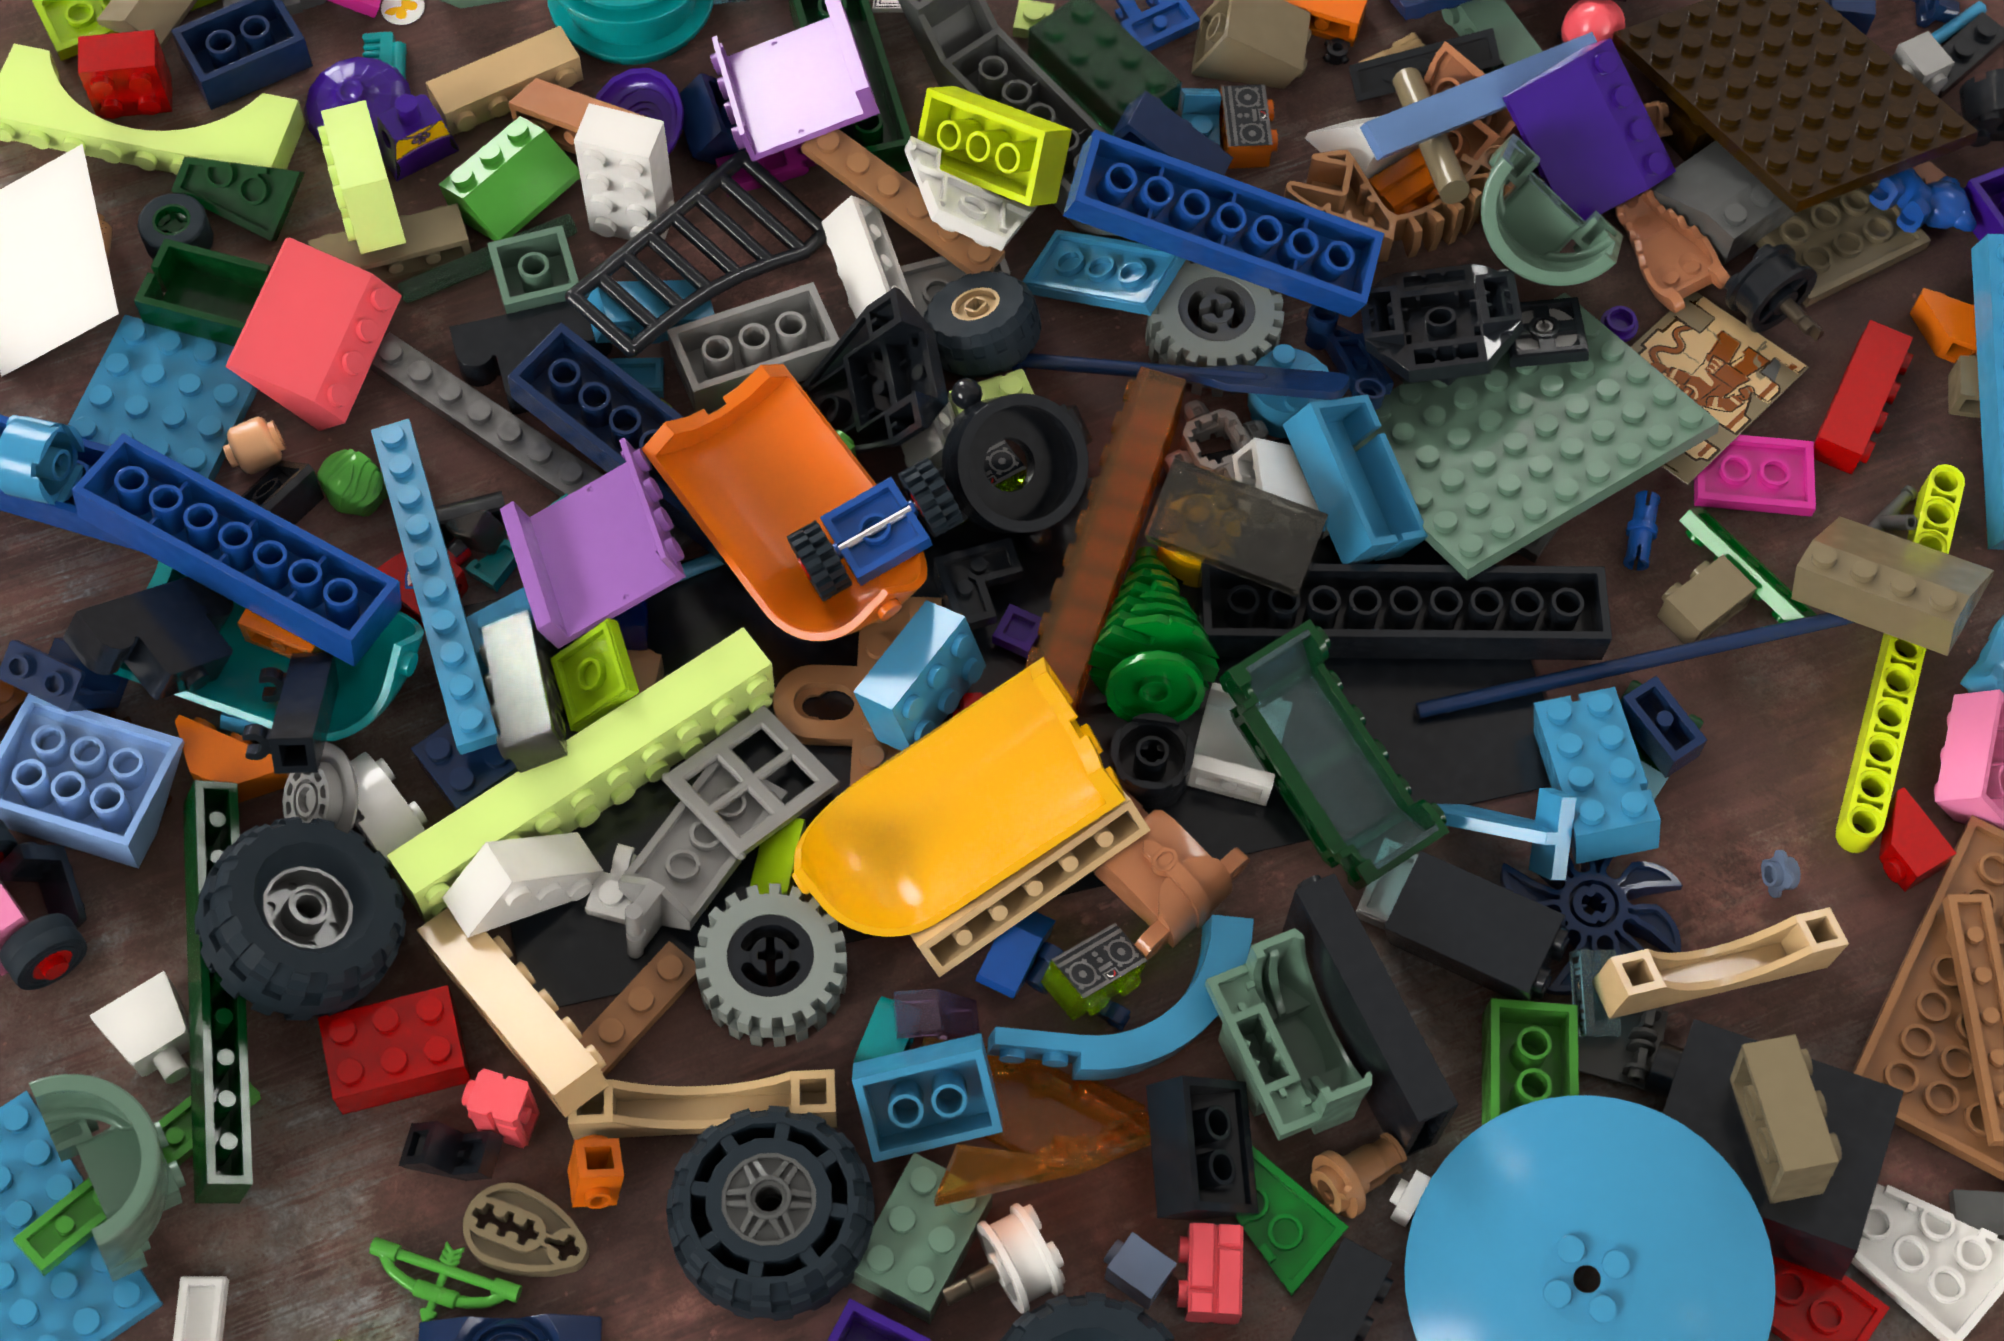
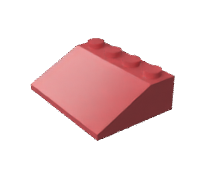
(313, 333)

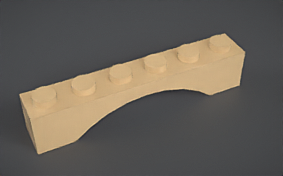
(1660, 979)
(654, 1110)

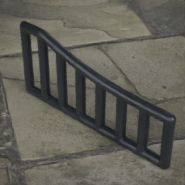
(704, 288)

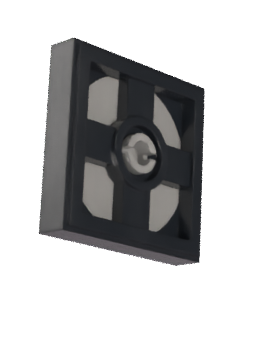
(1550, 334)

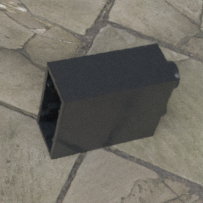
(1808, 1231)

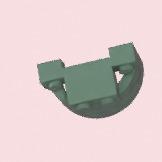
(1535, 224)
(121, 1161)

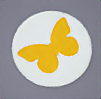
(402, 11)

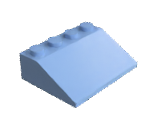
(86, 780)

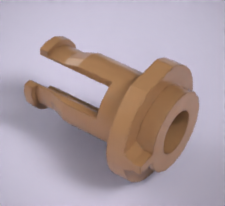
(1346, 1180)

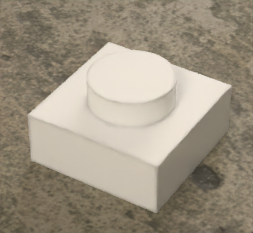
(1407, 1197)

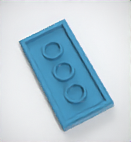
(1102, 272)

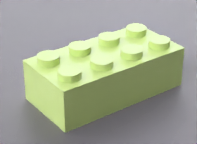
(360, 178)

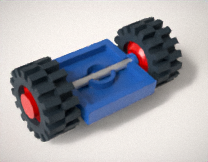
(876, 530)

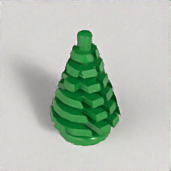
(1152, 646)

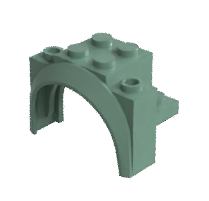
(1284, 1040)

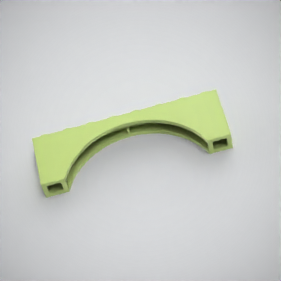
(44, 115)

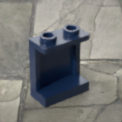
(60, 677)

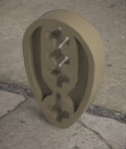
(507, 1252)

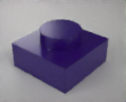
(1017, 631)

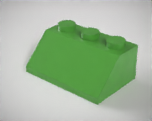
(510, 180)

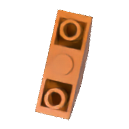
(1945, 324)
(223, 759)

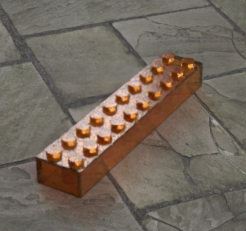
(1109, 527)

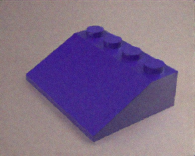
(1590, 130)

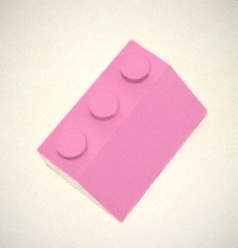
(1973, 759)

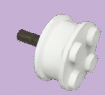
(1016, 1259)

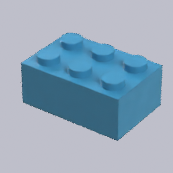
(920, 676)
(927, 1097)

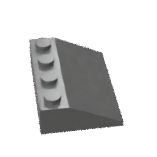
(1722, 201)

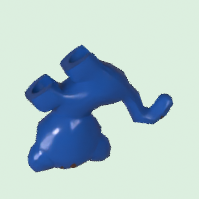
(1936, 204)

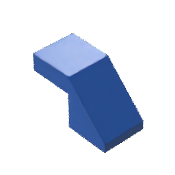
(1014, 954)

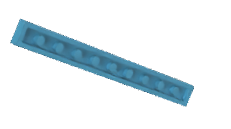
(435, 587)

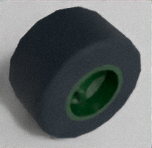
(174, 218)

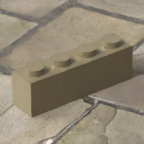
(430, 238)

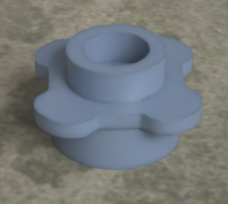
(1780, 873)

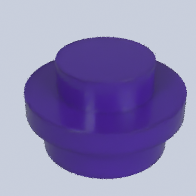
(1621, 322)

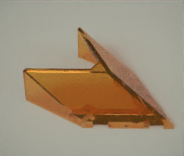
(1049, 1131)

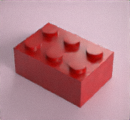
(394, 1050)

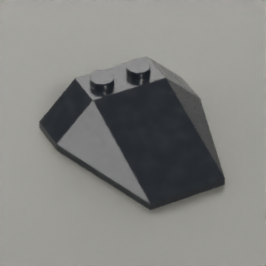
(881, 376)

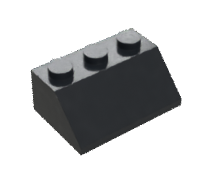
(1201, 1148)

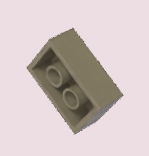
(1785, 1118)

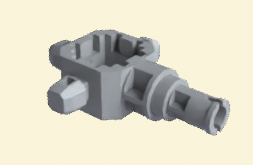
(1201, 425)

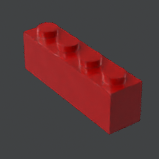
(1861, 397)

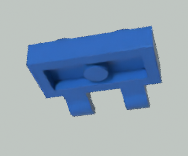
(1159, 24)

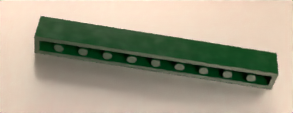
(215, 1018)

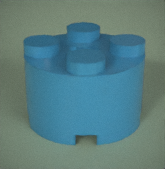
(1276, 409)
(39, 459)

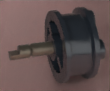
(1773, 290)

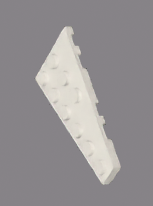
(1930, 1262)

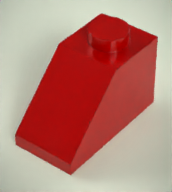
(1911, 843)

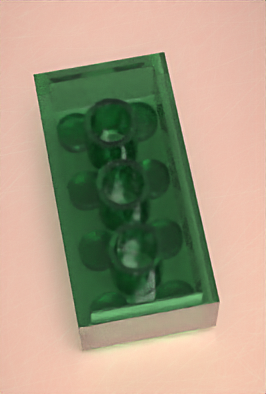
(1098, 62)

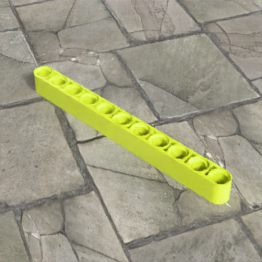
(1899, 672)

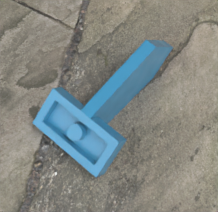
(1548, 832)

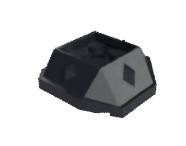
(1442, 322)

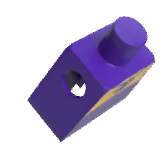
(413, 136)

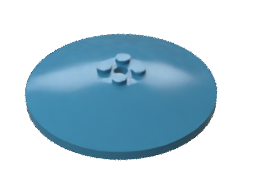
(1594, 1188)

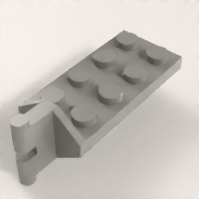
(685, 862)

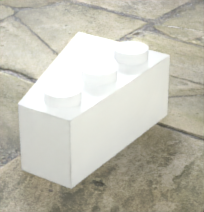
(520, 880)

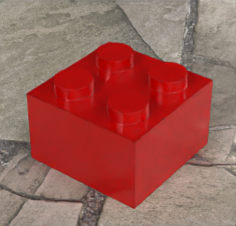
(125, 74)

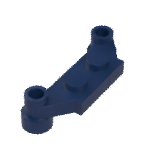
(1348, 355)

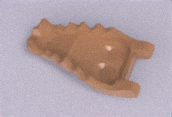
(1669, 252)

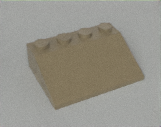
(1890, 584)

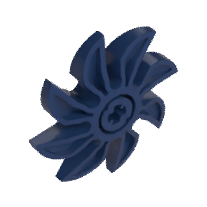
(1611, 905)

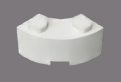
(382, 811)

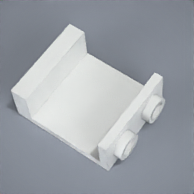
(1223, 758)

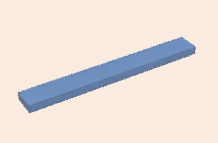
(1461, 103)

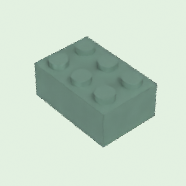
(918, 1244)

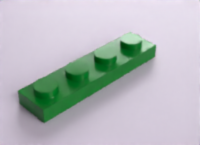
(1707, 531)

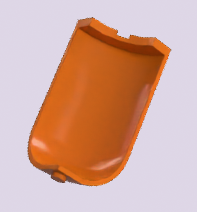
(762, 474)

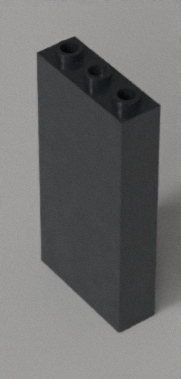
(1370, 1016)

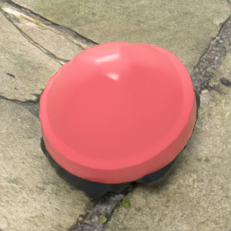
(1594, 16)

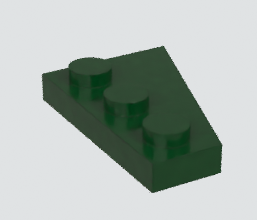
(241, 193)

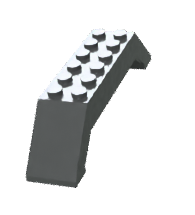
(978, 56)

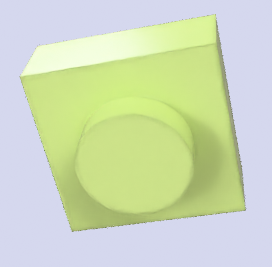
(1029, 14)

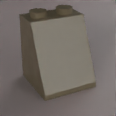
(1252, 42)

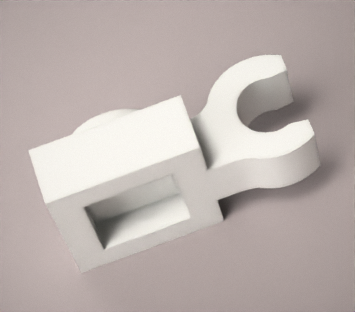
(605, 898)

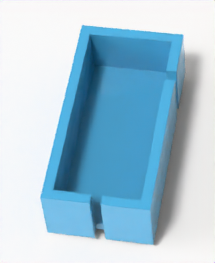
(1359, 490)
(1596, 760)

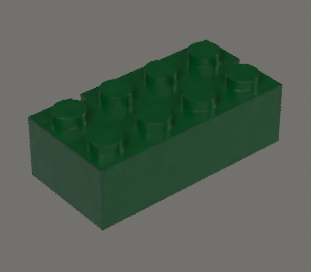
(203, 290)

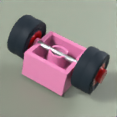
(36, 950)

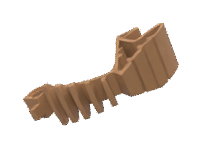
(1342, 189)

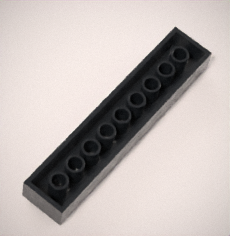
(1417, 612)

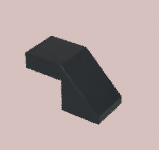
(451, 1153)

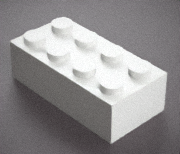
(623, 171)

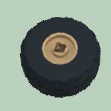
(984, 324)

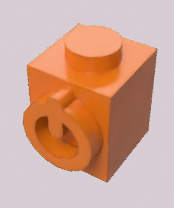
(595, 1172)

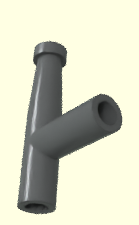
(1889, 517)

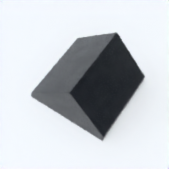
(287, 491)

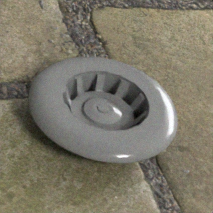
(325, 794)

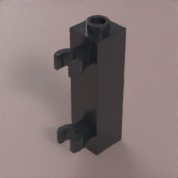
(302, 715)

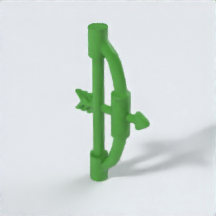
(436, 1293)

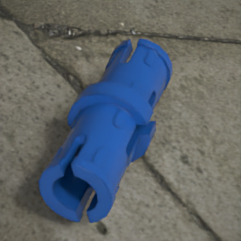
(1642, 530)

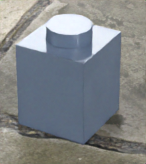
(1138, 1269)

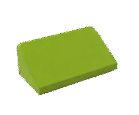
(776, 858)

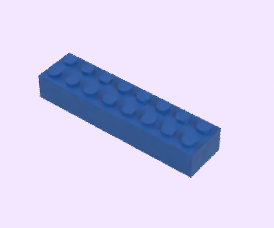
(1223, 224)
(238, 549)

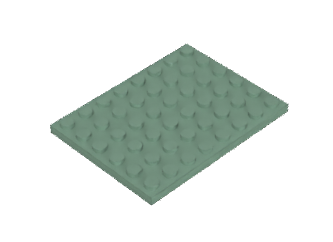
(1533, 444)

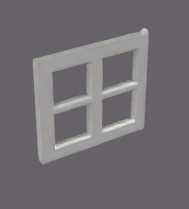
(751, 782)

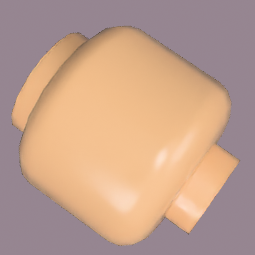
(254, 445)

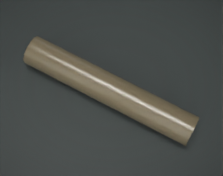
(1437, 151)

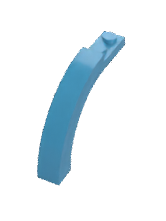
(1101, 1057)

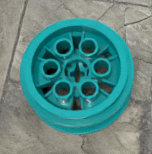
(630, 29)

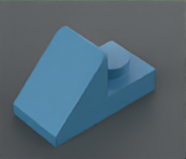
(1202, 110)

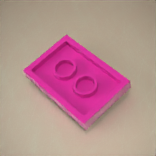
(1760, 477)

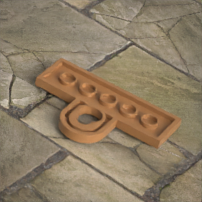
(817, 680)

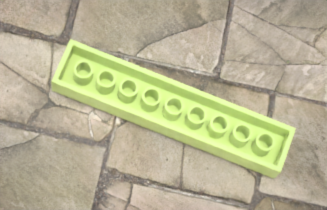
(600, 770)

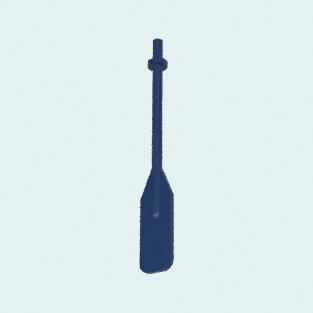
(1228, 378)

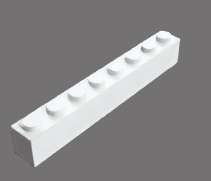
(868, 271)

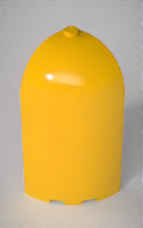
(957, 810)

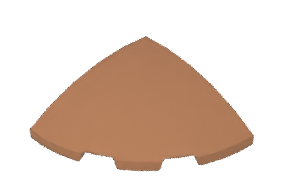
(1452, 69)

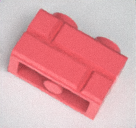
(502, 1106)
(1212, 1273)

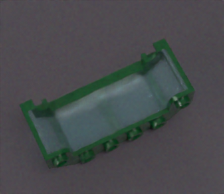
(1326, 758)

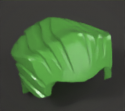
(352, 483)

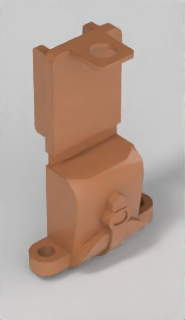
(1169, 880)

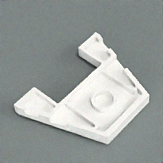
(962, 205)

